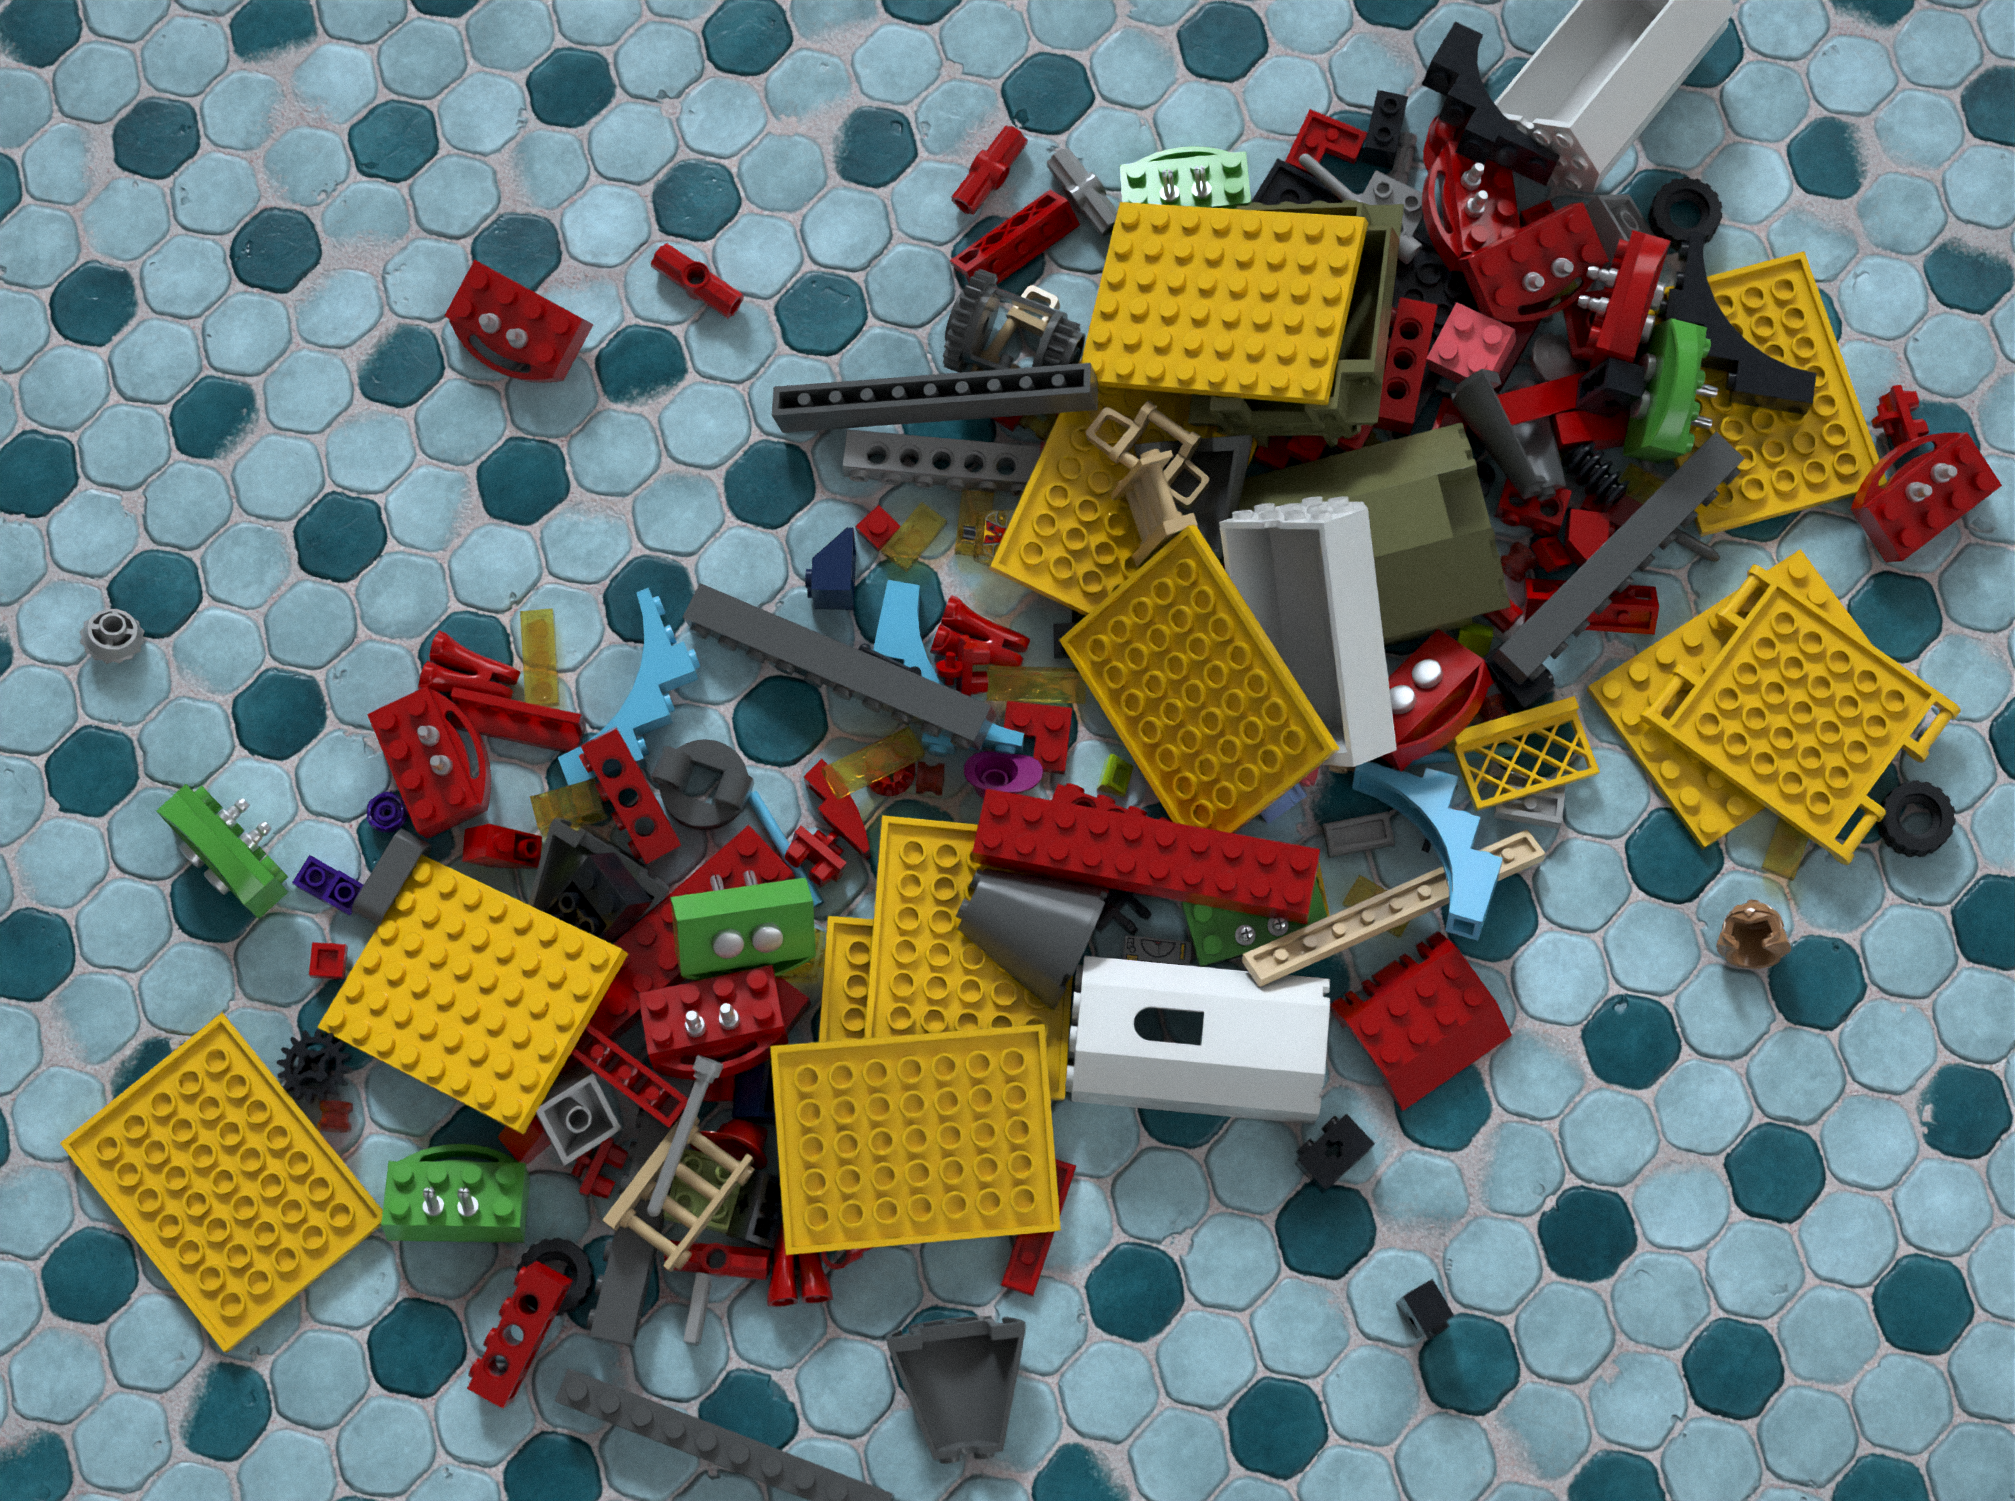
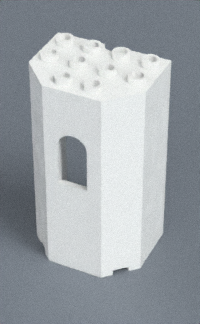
(1608, 78)
(1317, 599)
(1256, 1054)

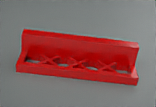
(1019, 243)
(1623, 615)
(519, 721)

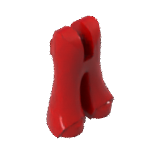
(962, 619)
(451, 654)
(782, 1286)

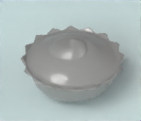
(1553, 358)
(112, 636)

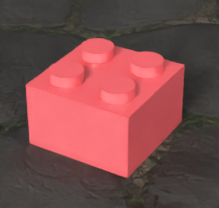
(1470, 344)

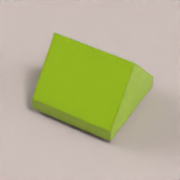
(1476, 638)
(1115, 776)

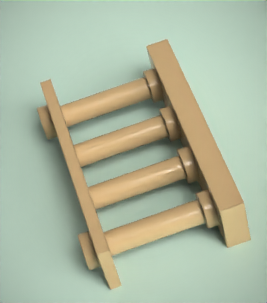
(1152, 504)
(644, 1183)

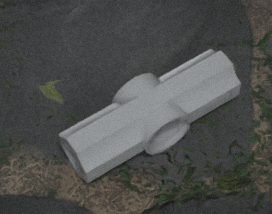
(1083, 191)

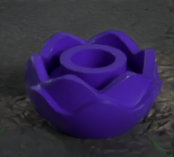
(386, 802)

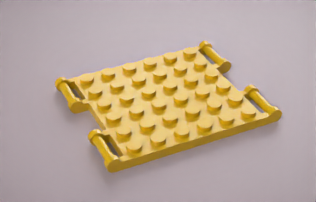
(1800, 713)

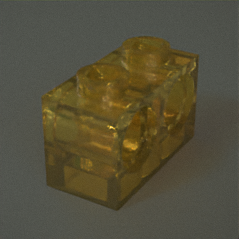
(575, 803)

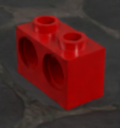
(1530, 513)

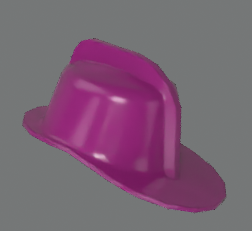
(1002, 772)

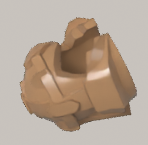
(1753, 936)

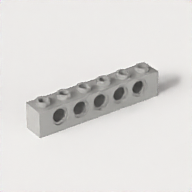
(927, 451)

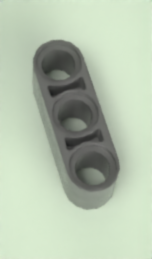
(389, 875)

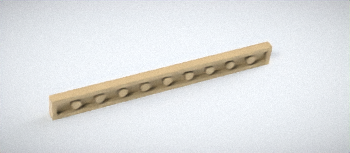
(1376, 915)

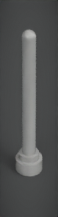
(1407, 246)
(705, 1072)

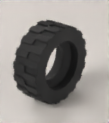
(1689, 190)
(1939, 808)
(577, 1261)

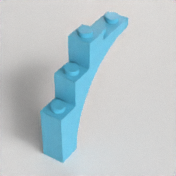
(901, 640)
(645, 708)
(1451, 832)

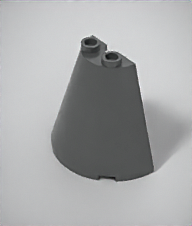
(1522, 451)
(1225, 464)
(568, 849)
(1032, 926)
(960, 1381)

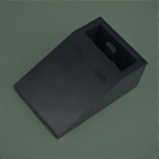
(601, 898)

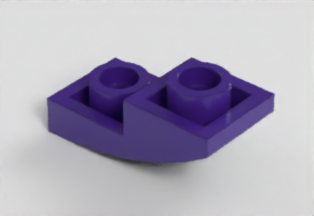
(328, 884)

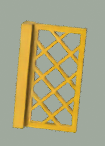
(1507, 730)

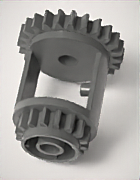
(974, 319)

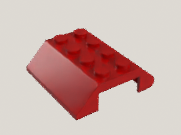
(1423, 1019)

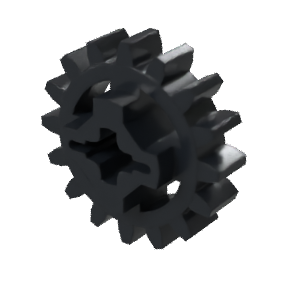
(303, 1073)

